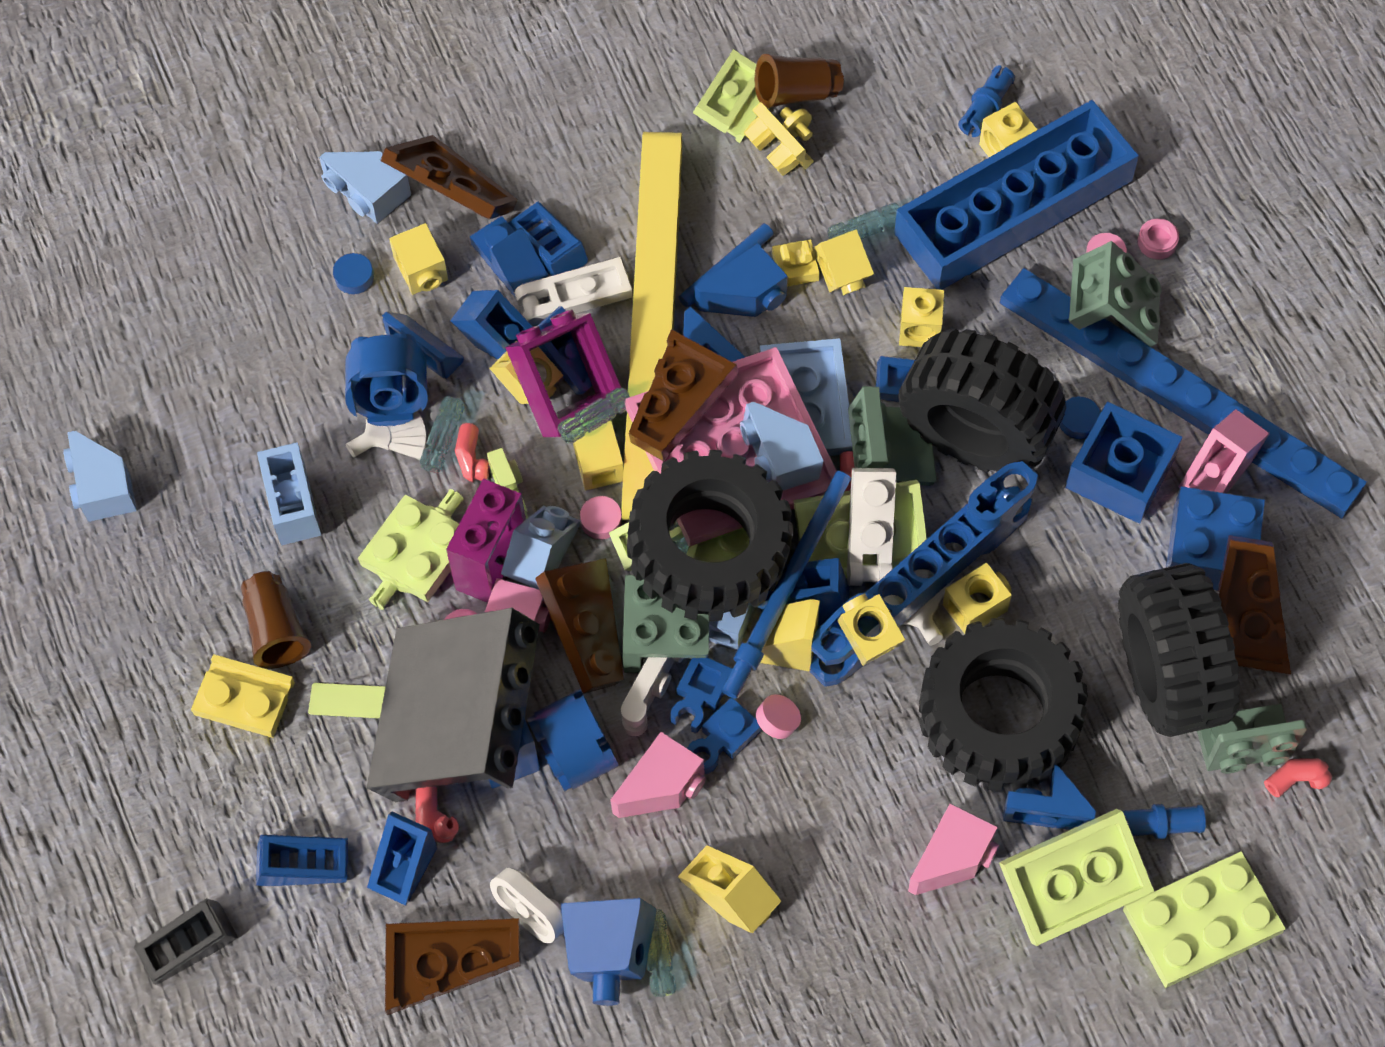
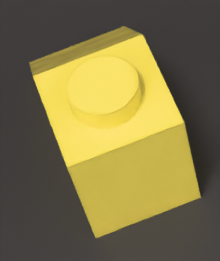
(793, 636)
(731, 888)

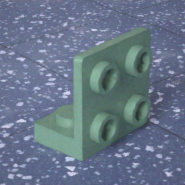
(1115, 285)
(887, 441)
(658, 632)
(1251, 738)

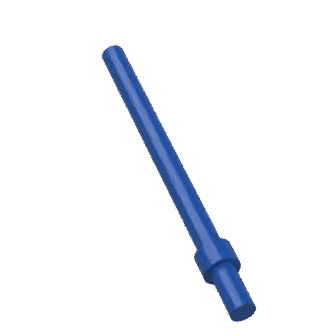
(749, 654)

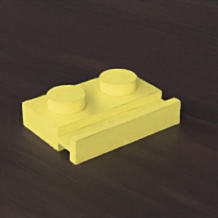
(243, 696)

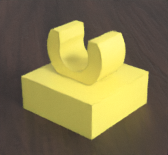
(797, 262)

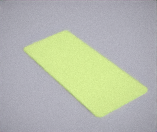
(346, 700)

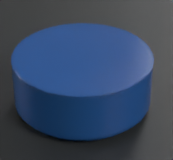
(353, 273)
(1079, 417)

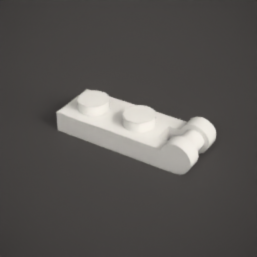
(575, 290)
(870, 523)
(651, 682)

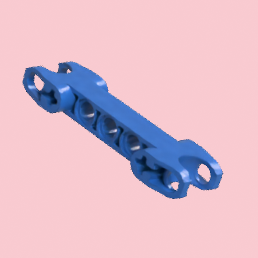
(977, 527)

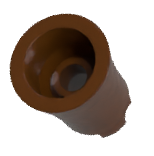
(795, 79)
(272, 622)

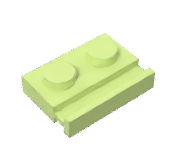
(731, 97)

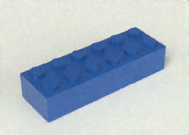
(1015, 195)

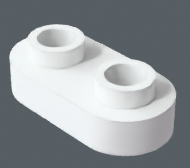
(524, 901)

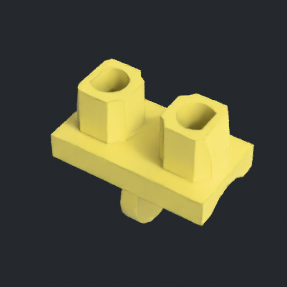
(789, 152)

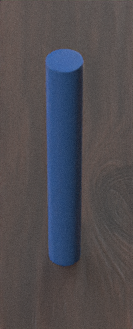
(759, 236)

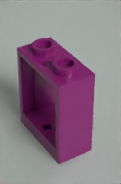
(591, 352)
(484, 538)

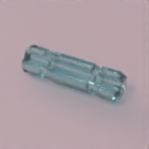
(867, 223)
(593, 415)
(442, 434)
(660, 959)

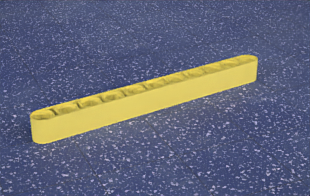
(653, 283)

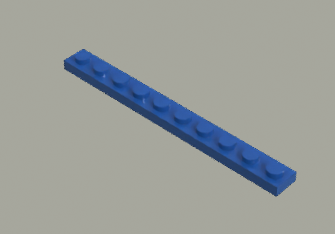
(1181, 392)

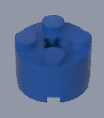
(386, 379)
(572, 741)

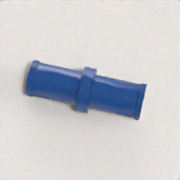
(986, 100)
(1163, 821)

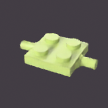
(412, 549)

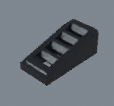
(209, 944)

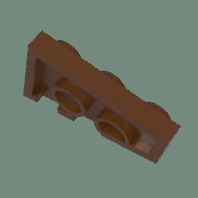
(449, 174)
(682, 391)
(1253, 605)
(585, 621)
(445, 956)

